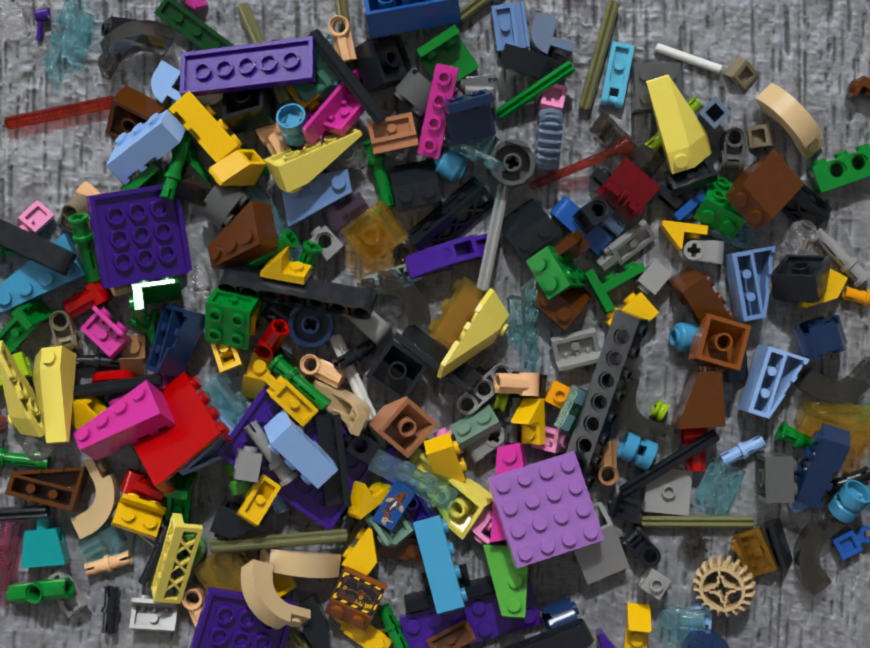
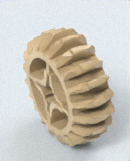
(741, 582)

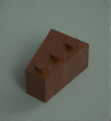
(245, 237)

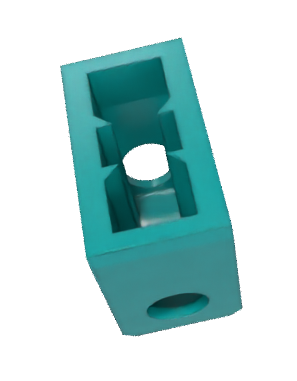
(44, 546)

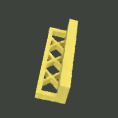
(169, 556)

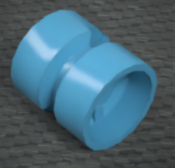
(291, 121)
(629, 447)
(849, 501)

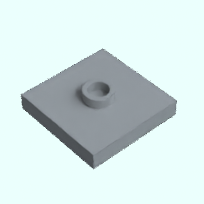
(669, 493)

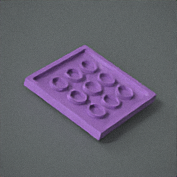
(545, 509)

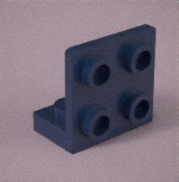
(469, 116)

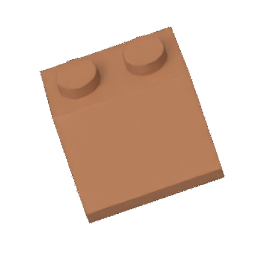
(403, 425)

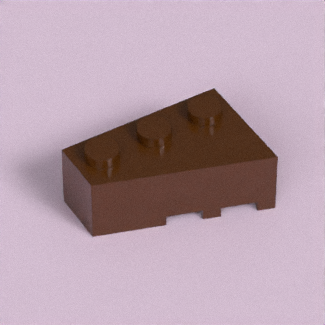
(699, 295)
(51, 487)

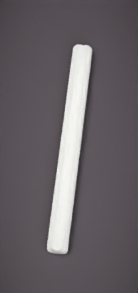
(357, 386)

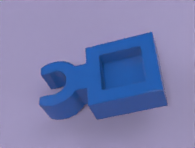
(685, 211)
(849, 543)

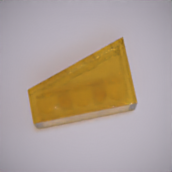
(456, 312)
(846, 417)

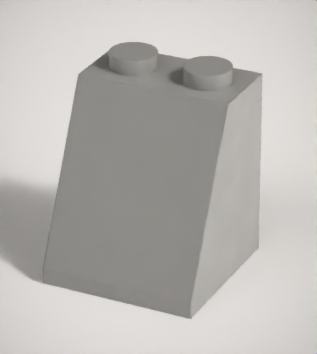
(603, 557)

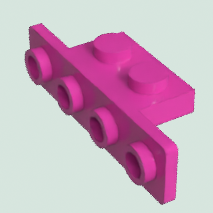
(335, 114)
(434, 124)

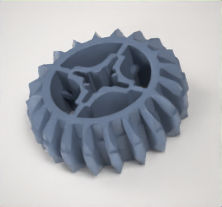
(548, 139)

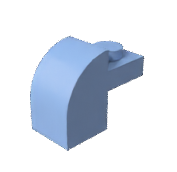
(165, 83)

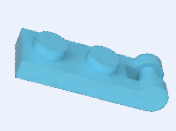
(617, 74)

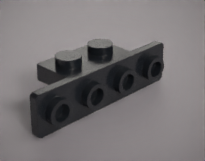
(474, 589)

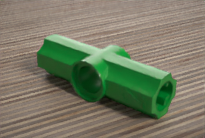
(40, 591)

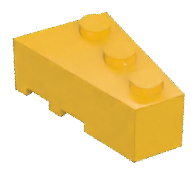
(204, 127)

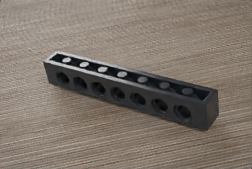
(600, 387)

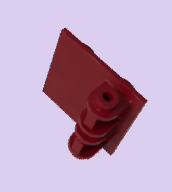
(628, 190)

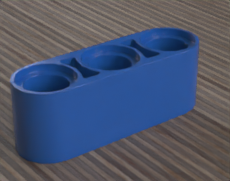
(563, 213)

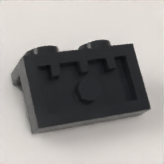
(692, 178)

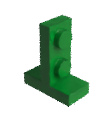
(610, 282)
(24, 323)
(181, 498)

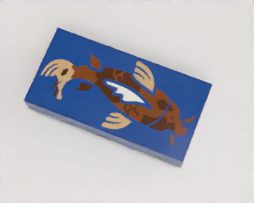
(393, 505)

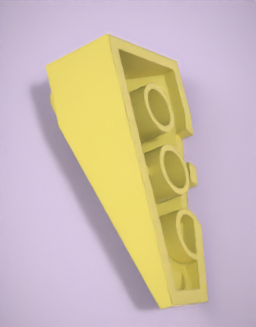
(680, 131)
(299, 167)
(477, 335)
(54, 391)
(19, 396)
(469, 504)

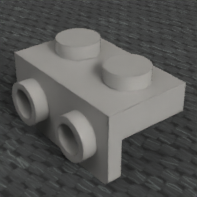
(575, 349)
(153, 615)

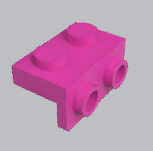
(105, 332)

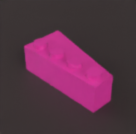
(124, 422)
(508, 458)

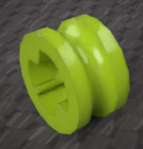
(500, 401)
(659, 410)

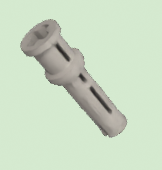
(847, 264)
(276, 462)

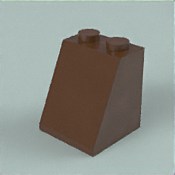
(764, 189)
(701, 400)

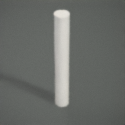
(688, 58)

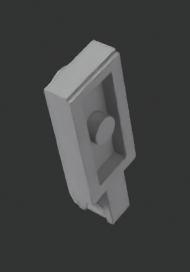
(626, 245)

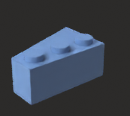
(317, 196)
(749, 282)

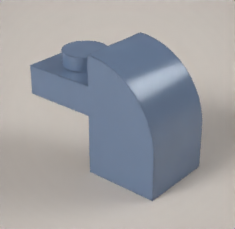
(543, 40)
(712, 114)

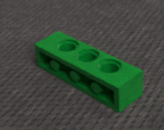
(822, 179)

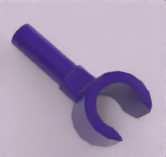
(41, 15)

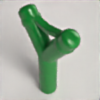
(148, 330)

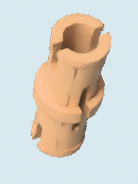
(108, 563)

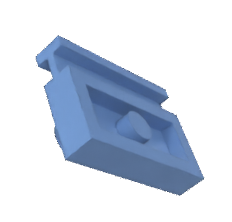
(510, 25)

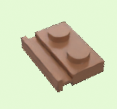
(393, 134)

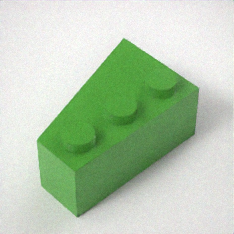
(508, 582)

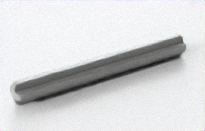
(493, 238)

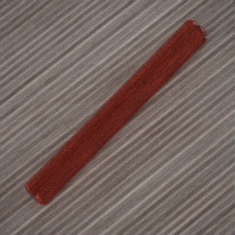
(58, 112)

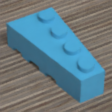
(36, 281)
(439, 565)

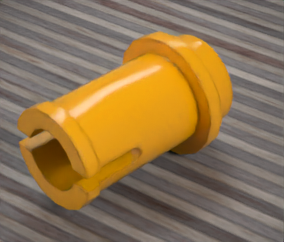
(856, 295)

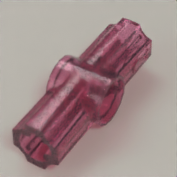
(9, 540)

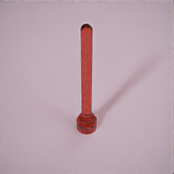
(622, 147)

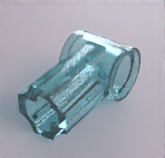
(105, 539)
(685, 618)

